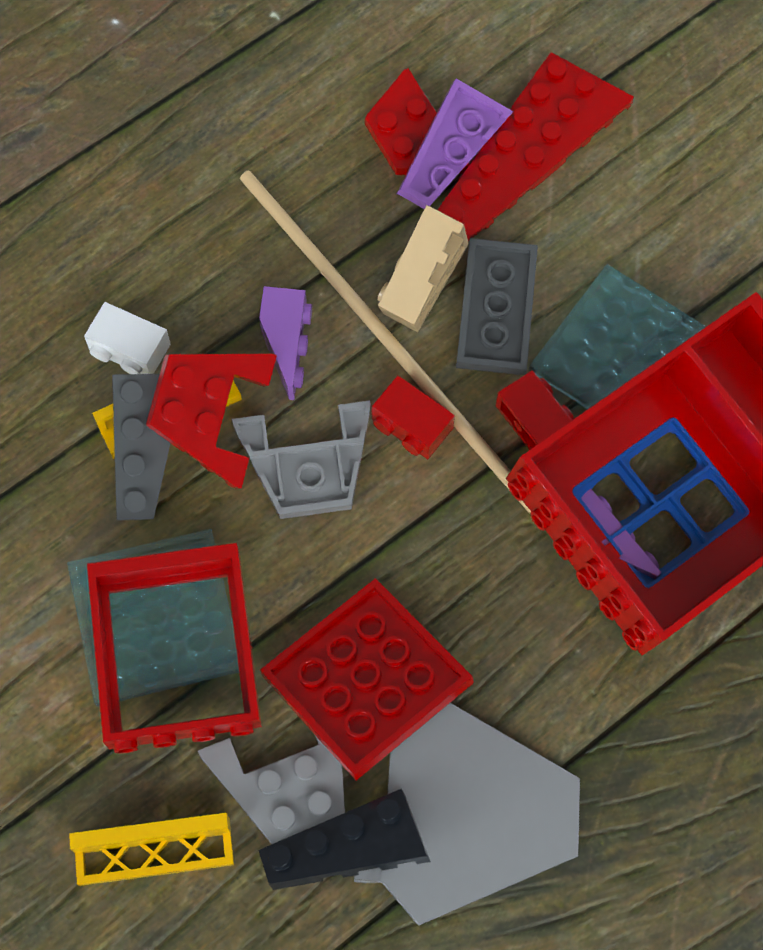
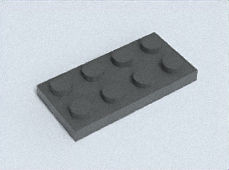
(497, 307)

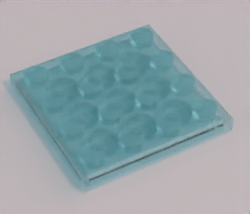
(611, 338)
(163, 632)

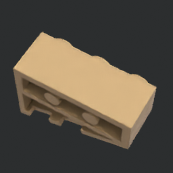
(423, 268)

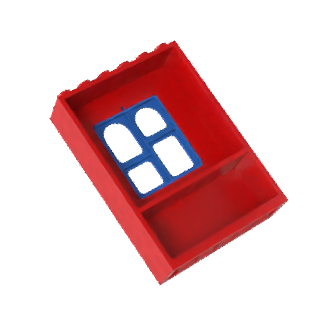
(714, 405)

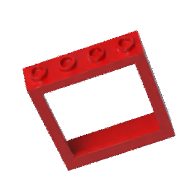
(158, 571)

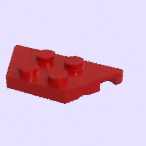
(401, 122)

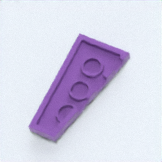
(454, 138)

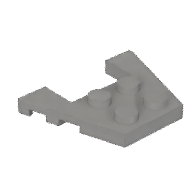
(308, 476)
(284, 794)

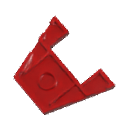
(193, 401)

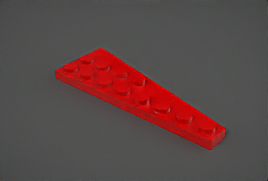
(548, 124)

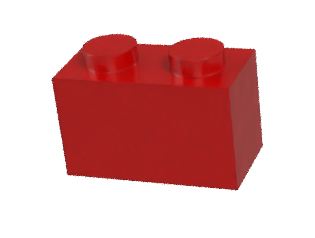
(532, 409)
(412, 418)

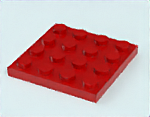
(366, 678)

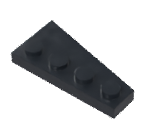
(355, 841)

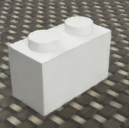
(127, 340)

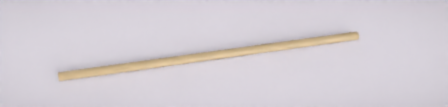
(376, 326)

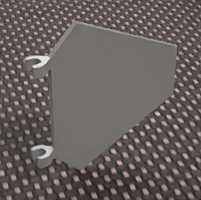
(483, 812)

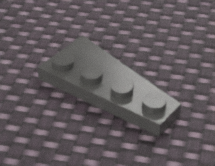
(137, 448)

